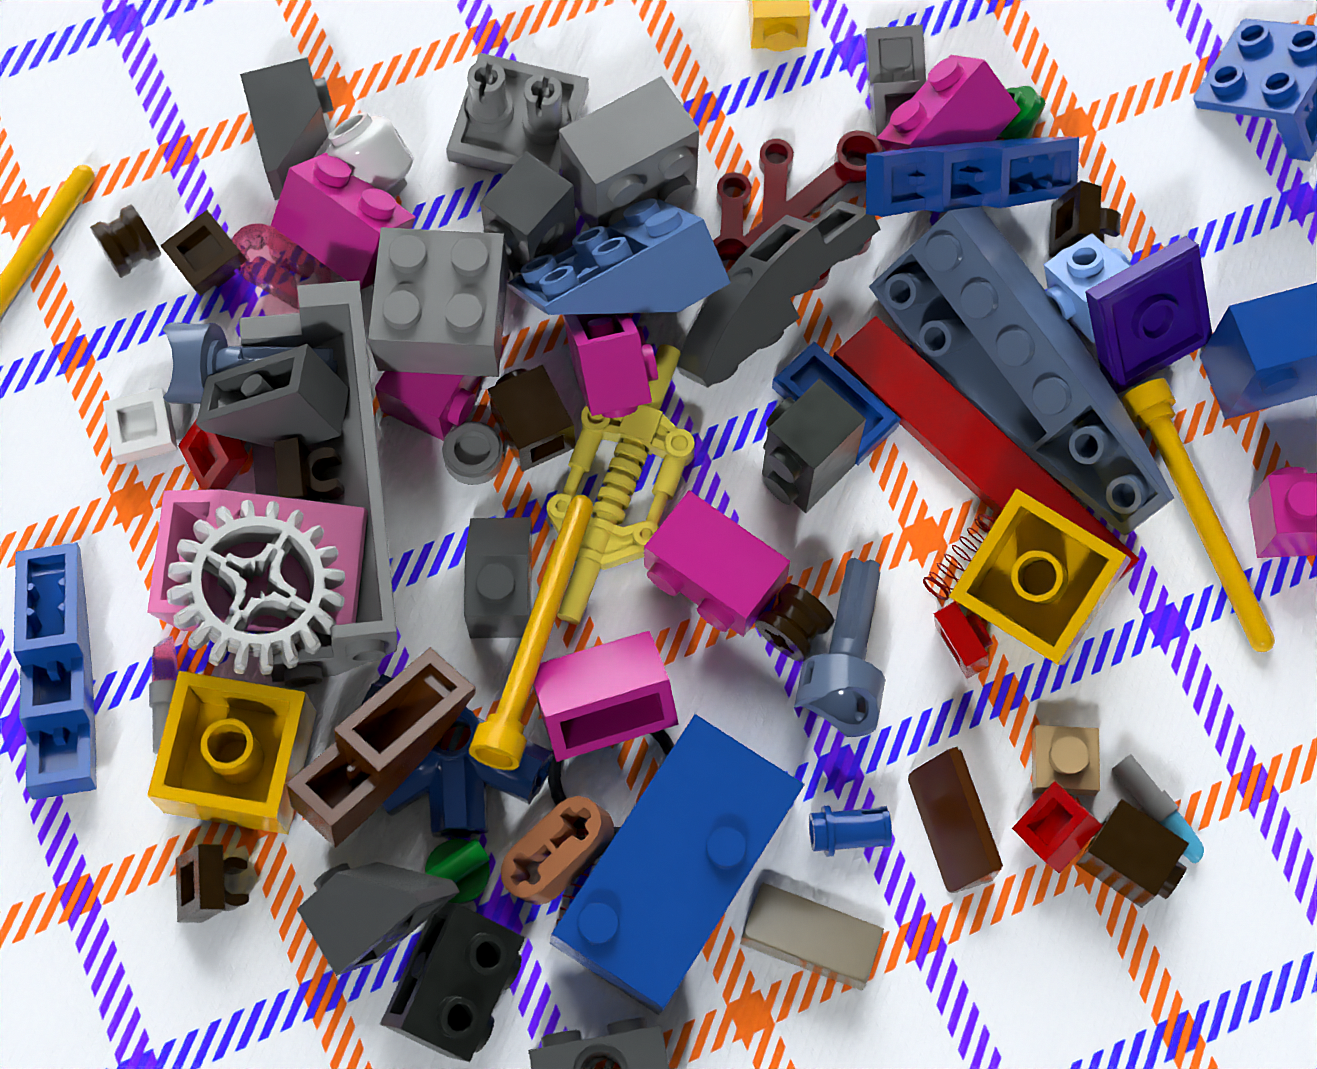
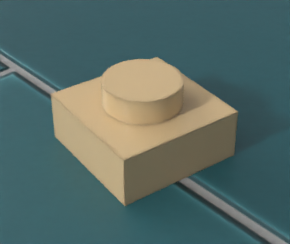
(1066, 757)

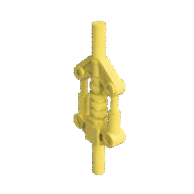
(637, 435)

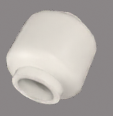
(372, 151)

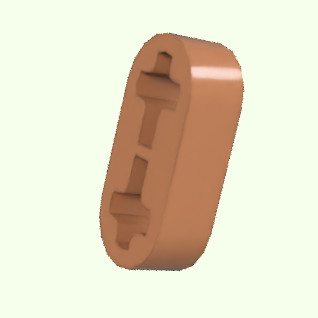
(557, 850)

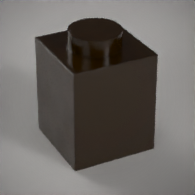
(531, 416)
(1135, 855)

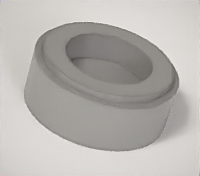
(473, 453)

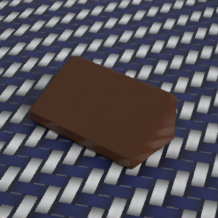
(955, 821)

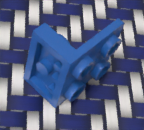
(1268, 74)

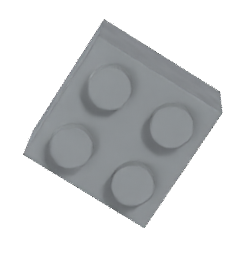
(630, 153)
(439, 302)

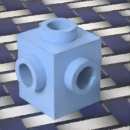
(1078, 270)

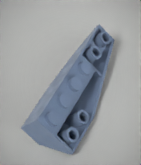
(1017, 359)

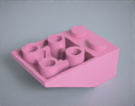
(342, 526)

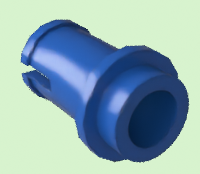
(849, 829)

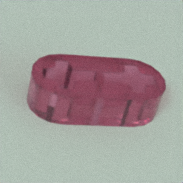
(287, 256)

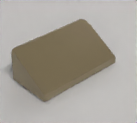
(812, 936)

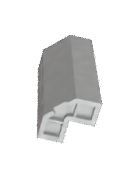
(334, 319)

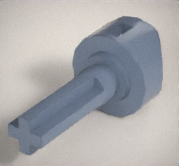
(204, 351)
(842, 683)

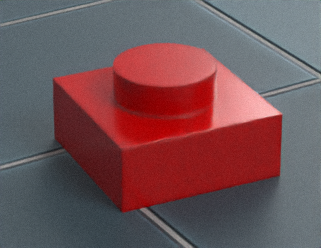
(212, 457)
(964, 638)
(1057, 827)

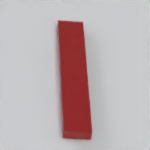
(957, 430)

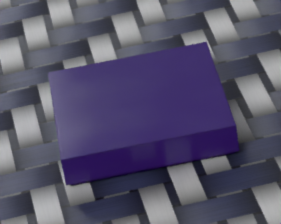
(1150, 314)

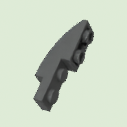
(757, 302)

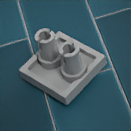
(513, 111)

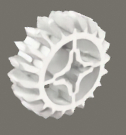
(231, 572)

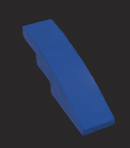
(971, 175)
(55, 671)

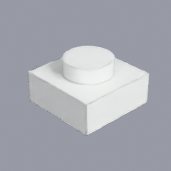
(139, 426)

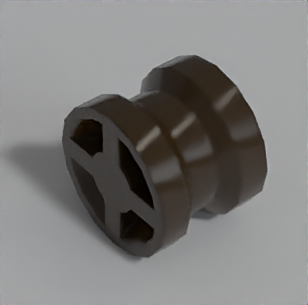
(126, 240)
(794, 622)

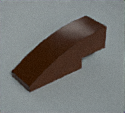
(379, 746)

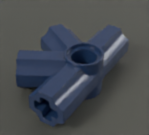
(459, 781)

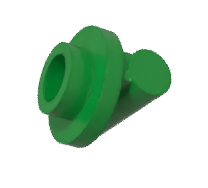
(1026, 120)
(464, 864)

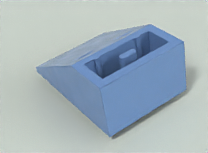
(641, 264)

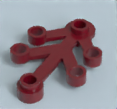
(733, 244)

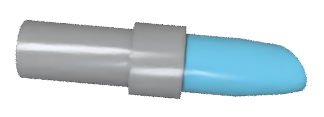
(1158, 804)

